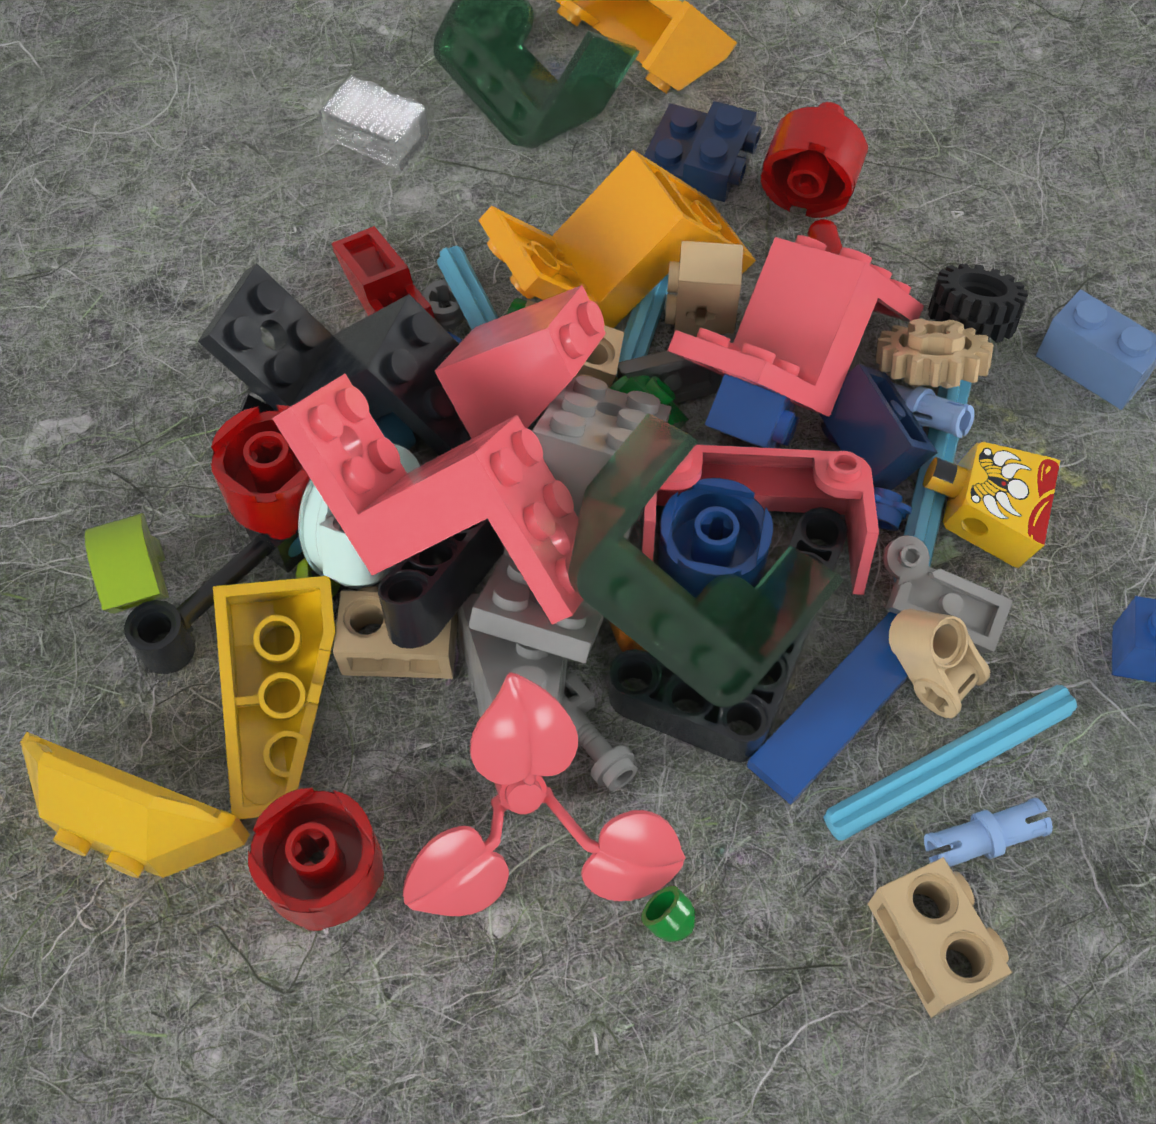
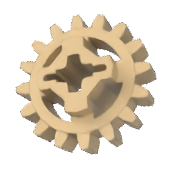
(934, 353)

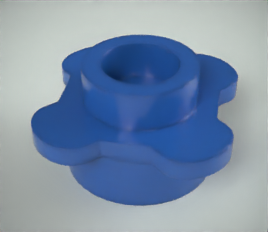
(890, 509)

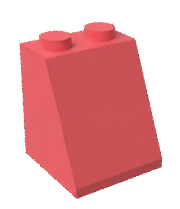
(521, 360)

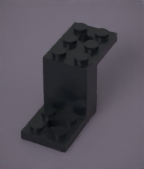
(383, 355)

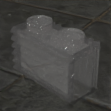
(375, 122)

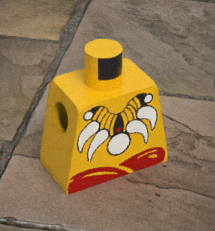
(997, 499)

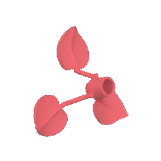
(514, 746)

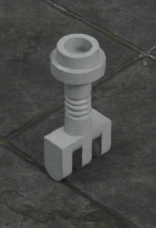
(612, 765)

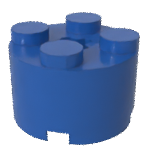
(714, 533)

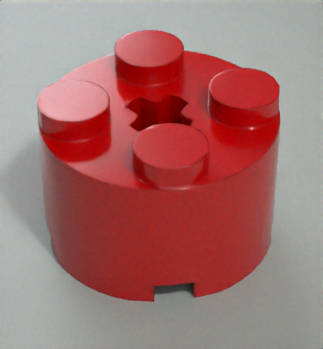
(814, 160)
(259, 473)
(295, 830)

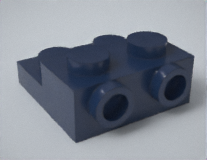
(706, 147)

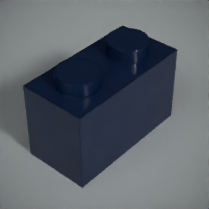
(878, 427)

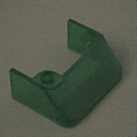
(487, 58)
(712, 641)

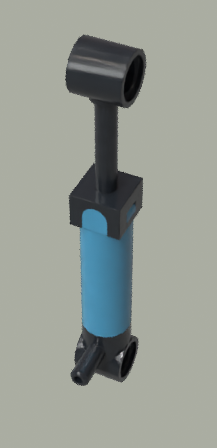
(159, 616)

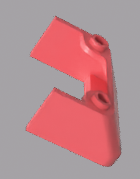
(786, 483)

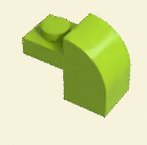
(125, 563)

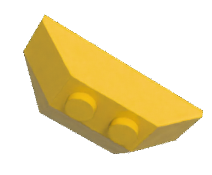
(124, 814)

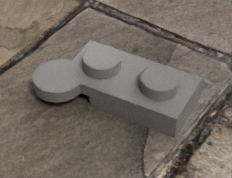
(943, 592)

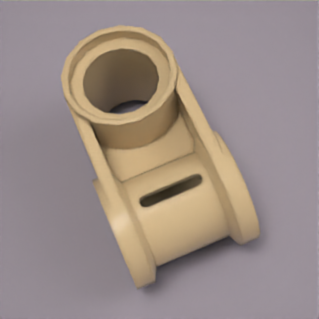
(937, 658)

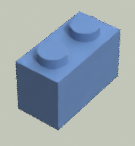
(1099, 349)

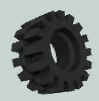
(978, 300)

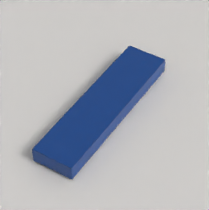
(830, 716)

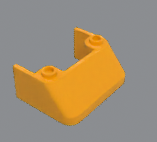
(672, 36)

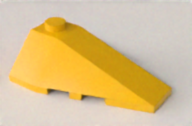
(272, 674)

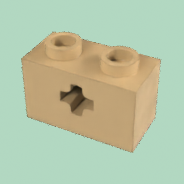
(705, 286)

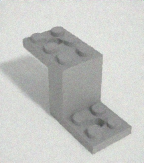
(577, 440)

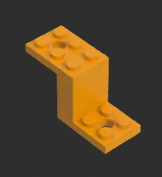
(614, 241)

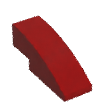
(376, 271)

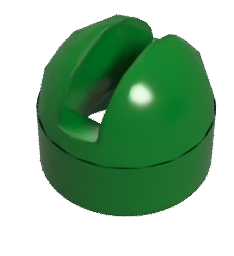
(669, 915)

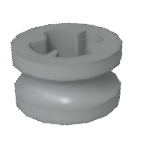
(446, 317)

